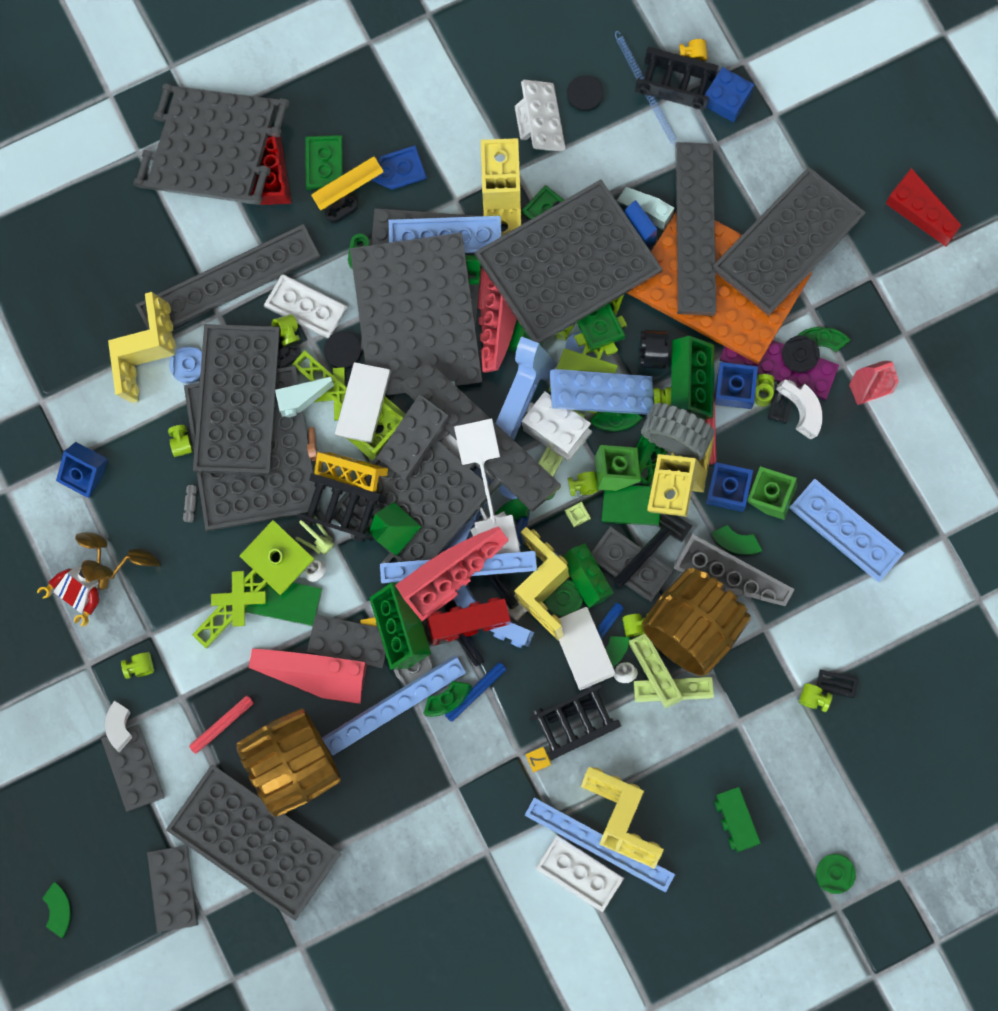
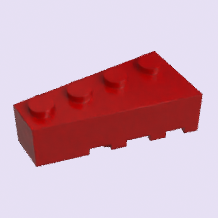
(276, 185)
(923, 208)
(468, 620)

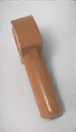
(311, 447)

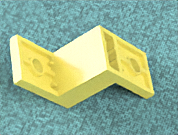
(501, 181)
(141, 347)
(680, 475)
(542, 582)
(627, 799)

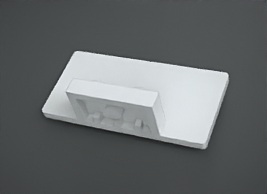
(539, 116)

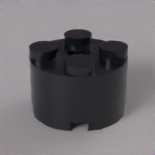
(653, 349)

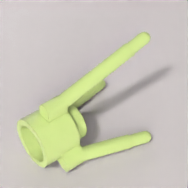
(323, 544)

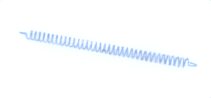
(631, 61)

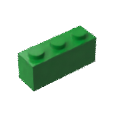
(587, 576)
(736, 820)

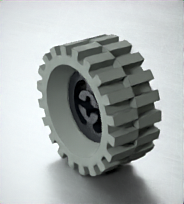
(677, 431)

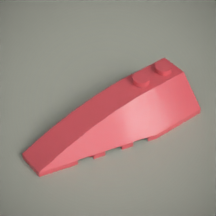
(496, 323)
(874, 381)
(442, 576)
(315, 674)

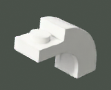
(808, 406)

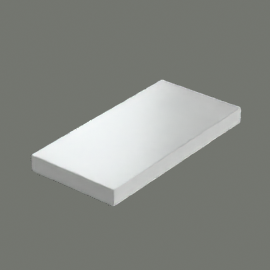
(307, 305)
(363, 402)
(584, 649)
(579, 873)

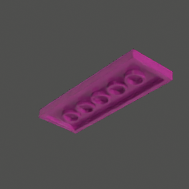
(817, 379)

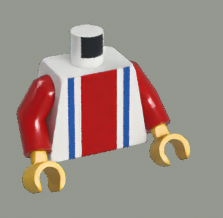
(75, 590)

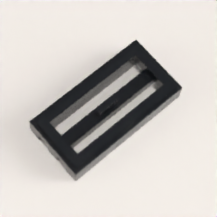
(777, 418)
(671, 524)
(839, 676)

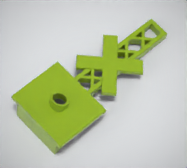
(581, 362)
(389, 416)
(278, 575)

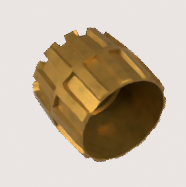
(696, 622)
(288, 762)

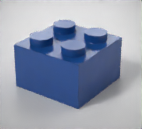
(728, 94)
(736, 385)
(729, 487)

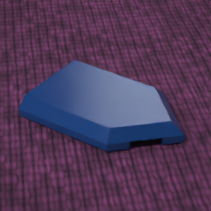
(400, 168)

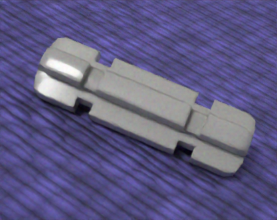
(190, 503)

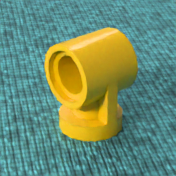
(696, 49)

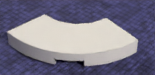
(116, 726)

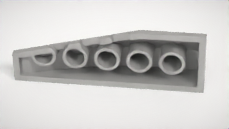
(731, 571)

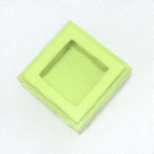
(577, 514)

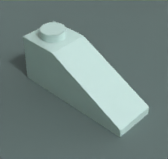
(656, 209)
(298, 397)

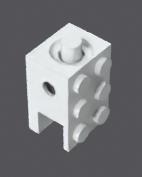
(556, 428)

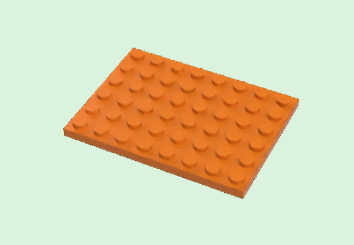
(737, 320)

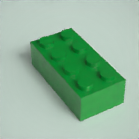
(693, 376)
(399, 628)

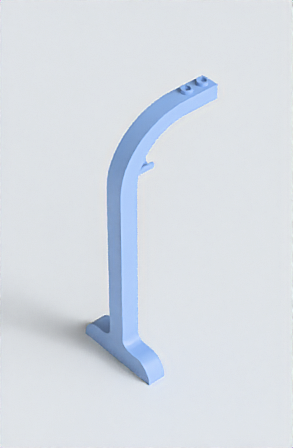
(533, 366)

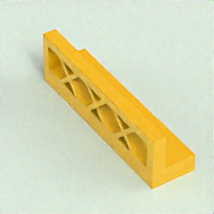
(347, 183)
(350, 464)

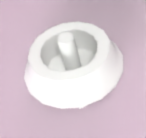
(315, 570)
(625, 672)

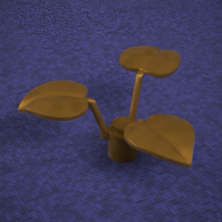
(96, 571)

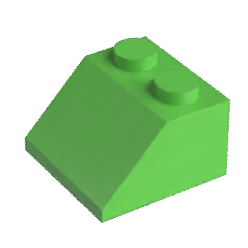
(616, 467)
(772, 492)

